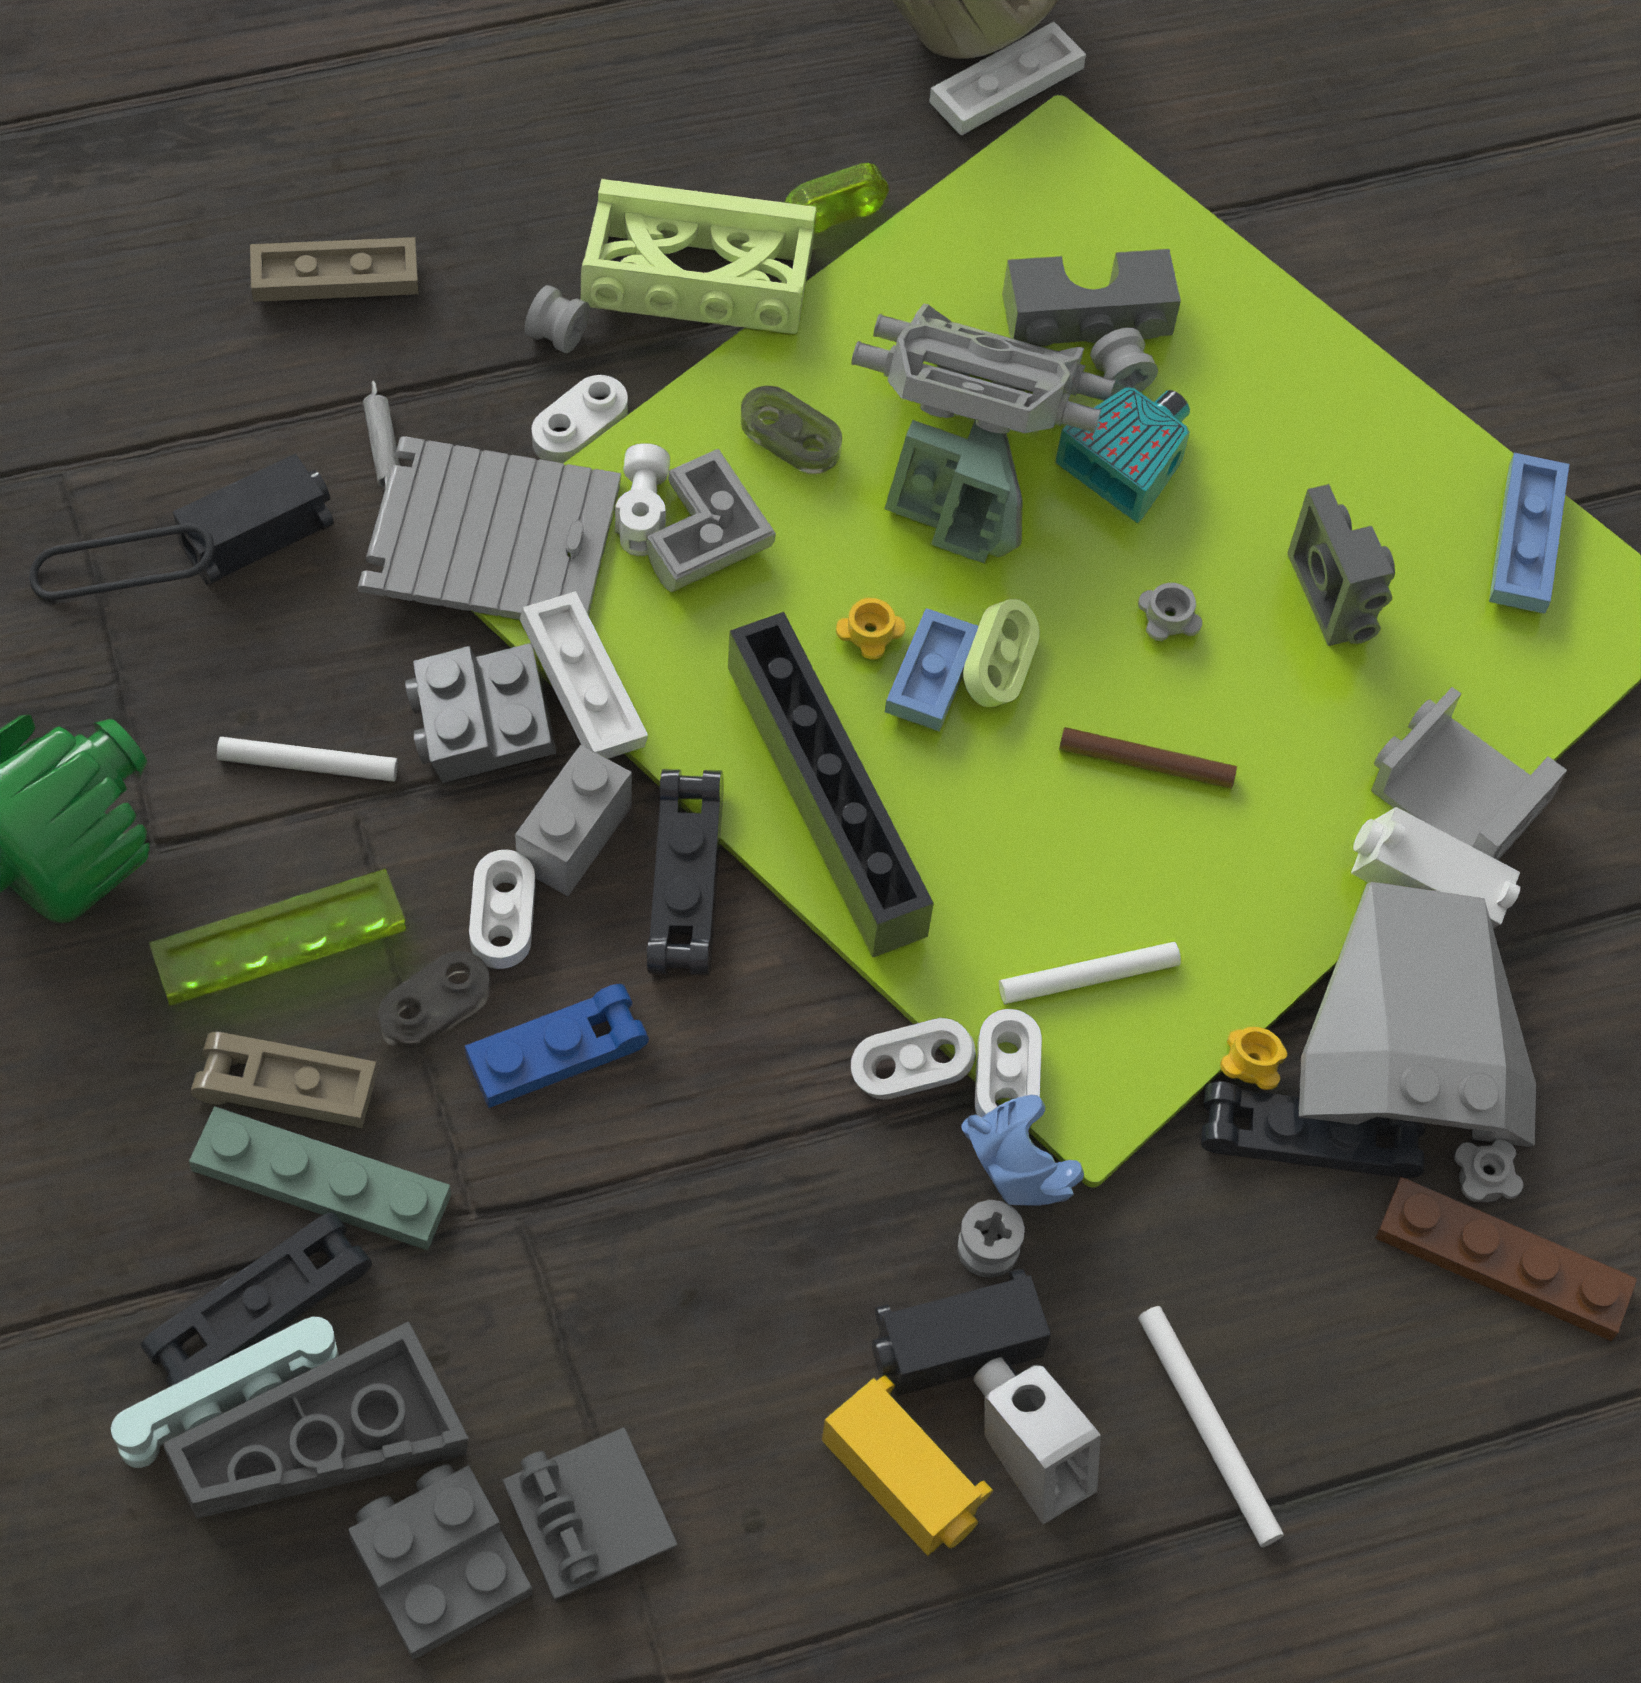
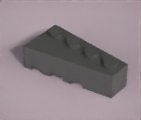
(326, 1428)

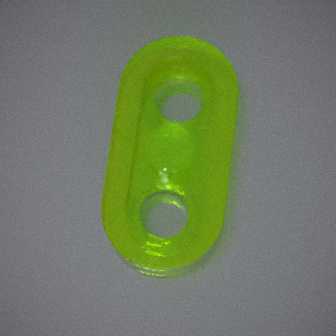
(842, 195)

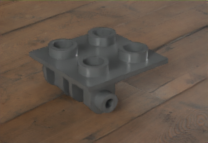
(588, 1512)

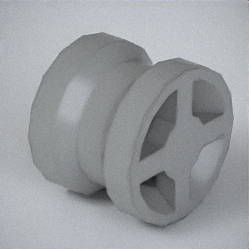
(557, 319)
(1123, 359)
(986, 1253)

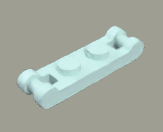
(220, 1388)

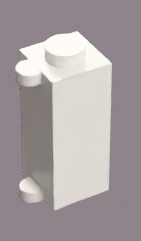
(1417, 855)

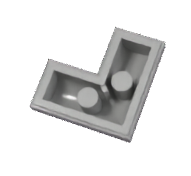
(721, 528)

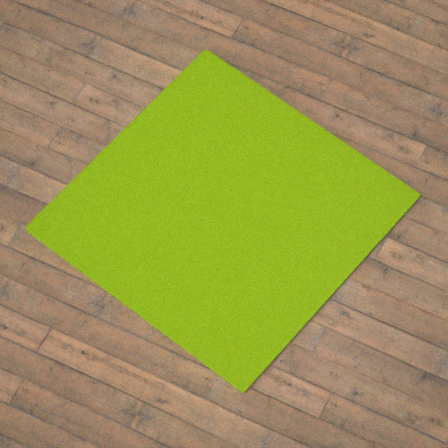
(1061, 852)

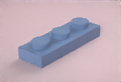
(1529, 533)

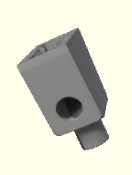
(1039, 1437)

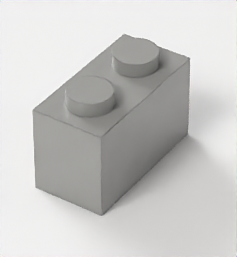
(575, 819)

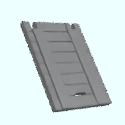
(488, 529)

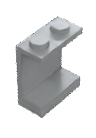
(1461, 781)

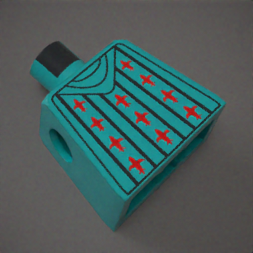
(1131, 450)

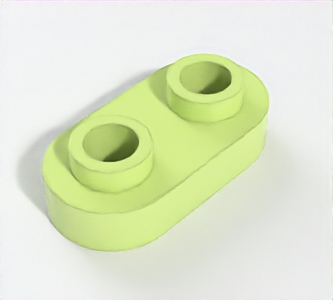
(1001, 653)

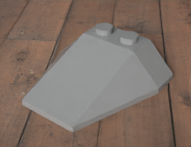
(1420, 1022)

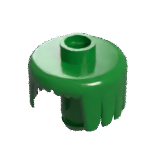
(53, 825)

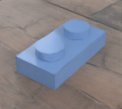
(931, 670)

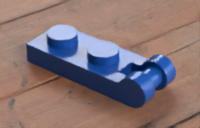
(555, 1046)

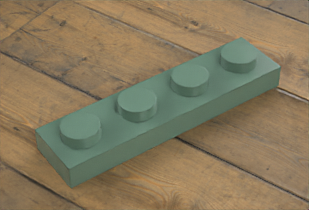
(320, 1178)

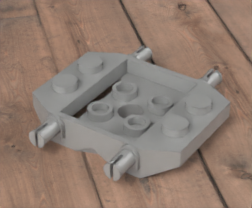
(1005, 361)

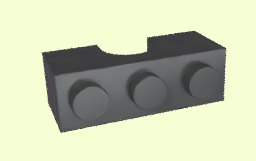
(1051, 309)

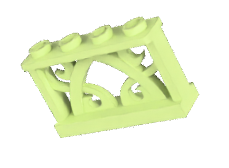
(669, 220)

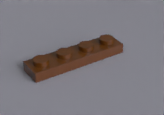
(1506, 1259)

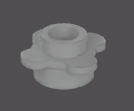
(1171, 598)
(1476, 1183)

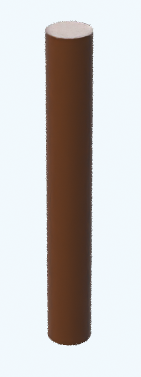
(1148, 757)

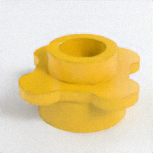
(875, 614)
(1254, 1057)

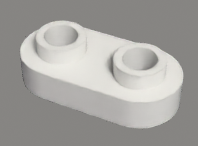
(581, 416)
(500, 912)
(914, 1056)
(1002, 1073)

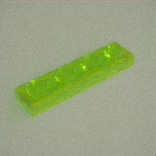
(277, 936)

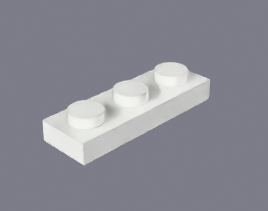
(1007, 78)
(583, 676)

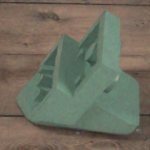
(960, 489)

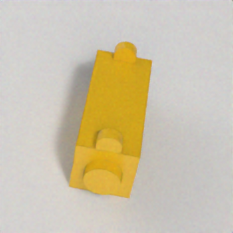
(903, 1468)

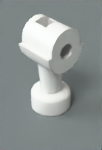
(641, 509)

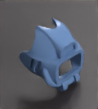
(1012, 1161)

